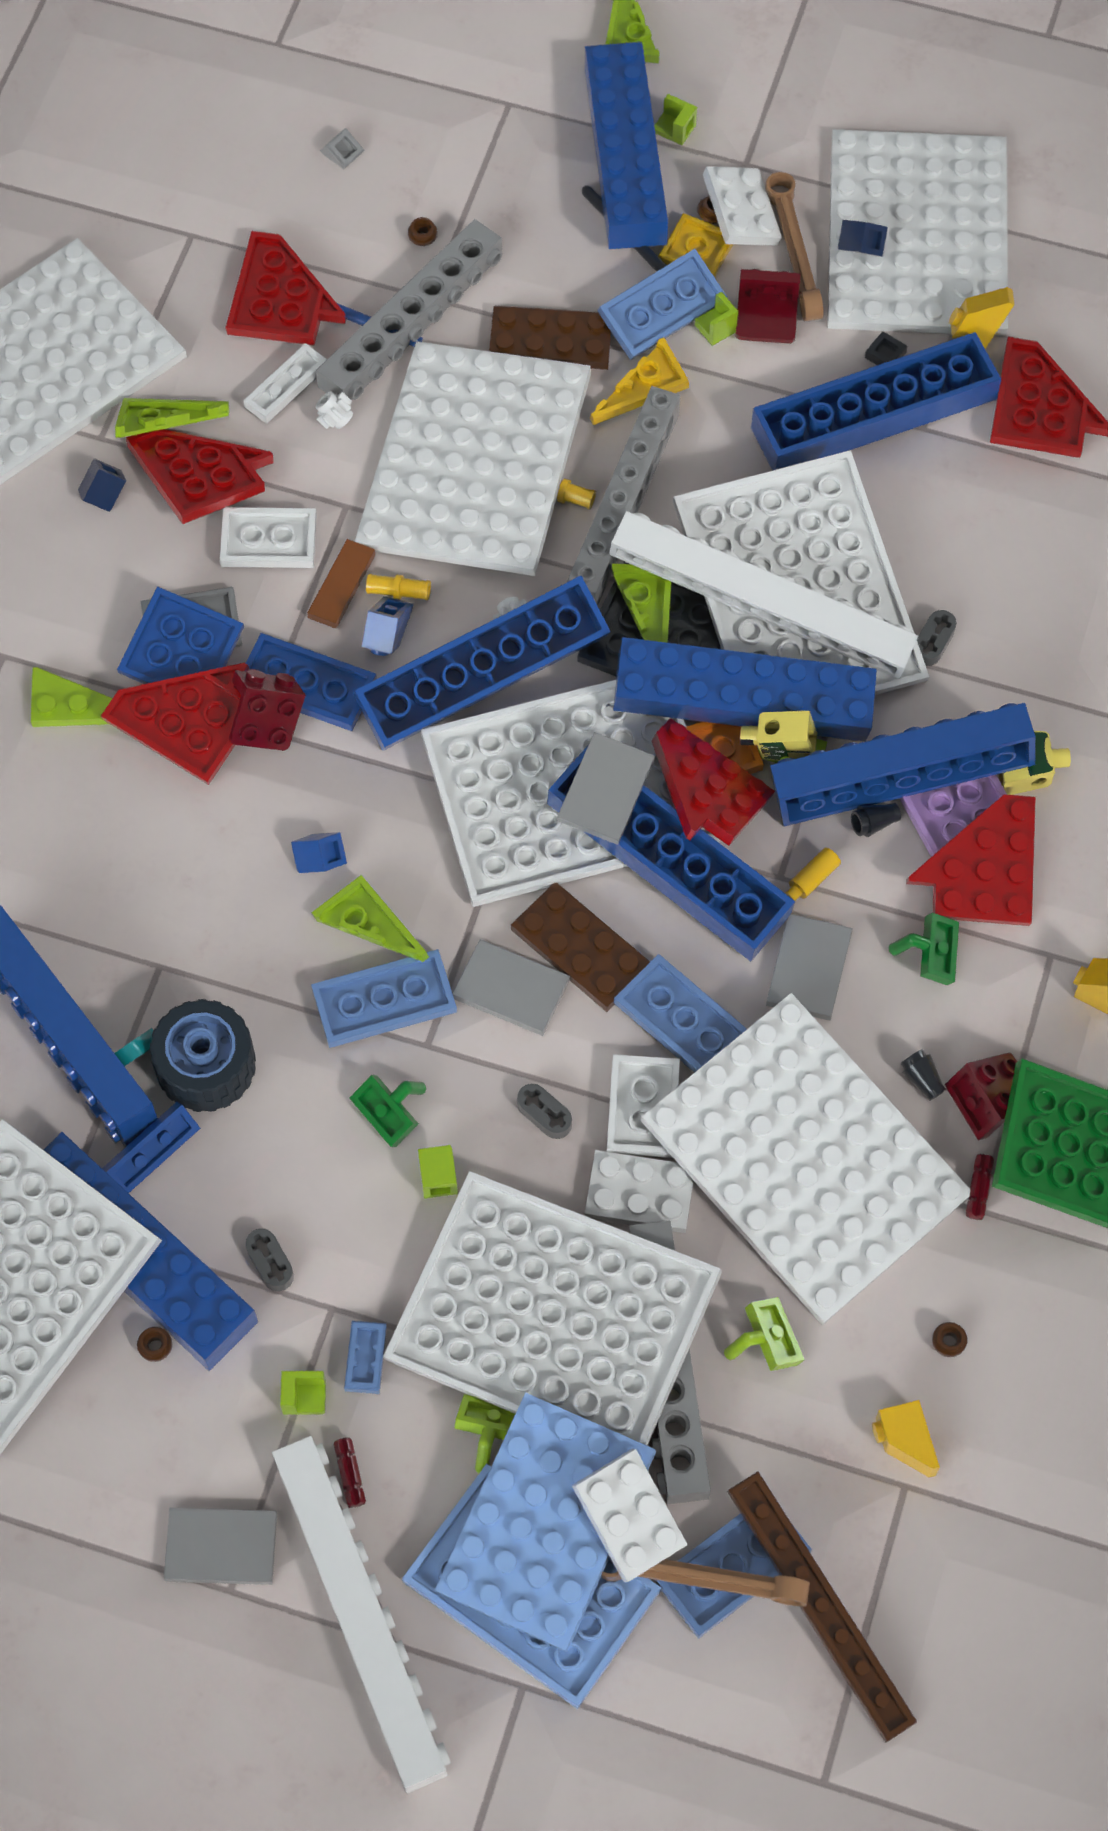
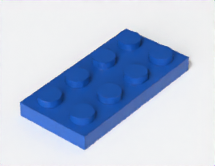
(324, 680)

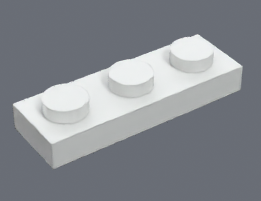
(284, 383)

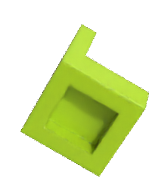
(676, 120)
(719, 321)
(437, 1171)
(303, 1392)

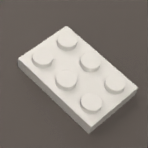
(742, 206)
(268, 537)
(636, 1088)
(638, 1190)
(629, 1515)

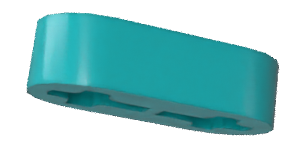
(135, 1048)

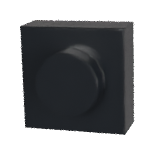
(885, 349)

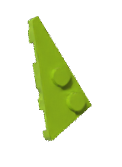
(629, 26)
(149, 415)
(646, 598)
(63, 702)
(365, 915)

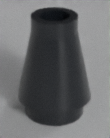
(873, 818)
(923, 1073)

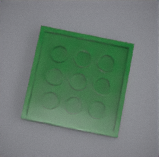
(1055, 1143)

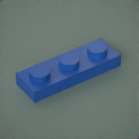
(152, 1147)

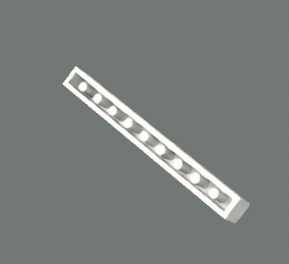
(763, 594)
(360, 1615)

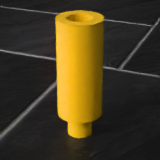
(813, 874)

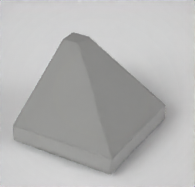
(342, 149)

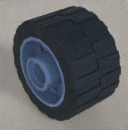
(203, 1055)

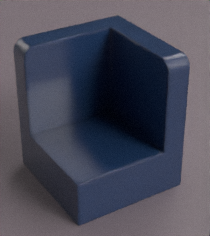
(862, 237)
(101, 485)

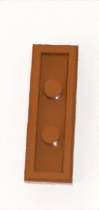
(341, 583)

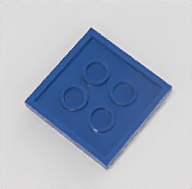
(178, 640)

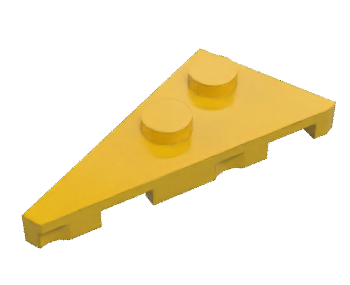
(656, 370)

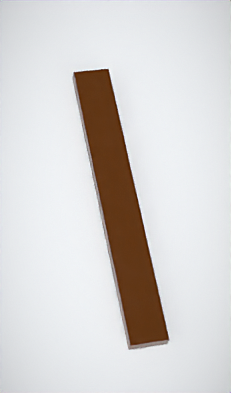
(823, 1608)

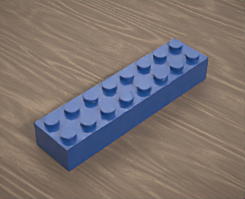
(625, 146)
(876, 402)
(481, 663)
(740, 685)
(904, 763)
(693, 873)
(71, 1038)
(173, 1282)

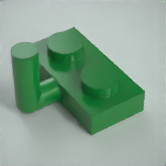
(937, 946)
(385, 1109)

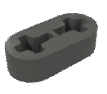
(940, 640)
(539, 1116)
(263, 1263)

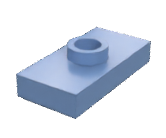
(365, 1357)

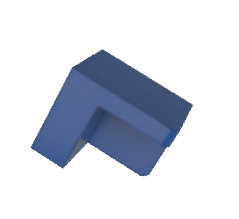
(319, 852)

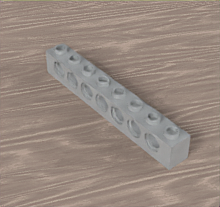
(444, 276)
(627, 487)
(692, 1482)

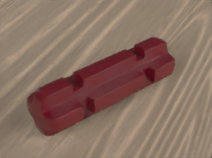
(980, 1186)
(349, 1472)

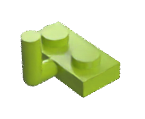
(771, 1332)
(483, 1419)

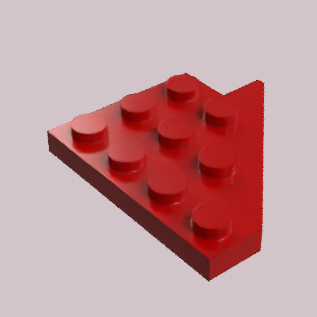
(279, 295)
(1041, 404)
(198, 472)
(182, 718)
(707, 785)
(986, 866)

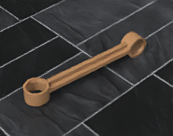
(809, 297)
(779, 1589)

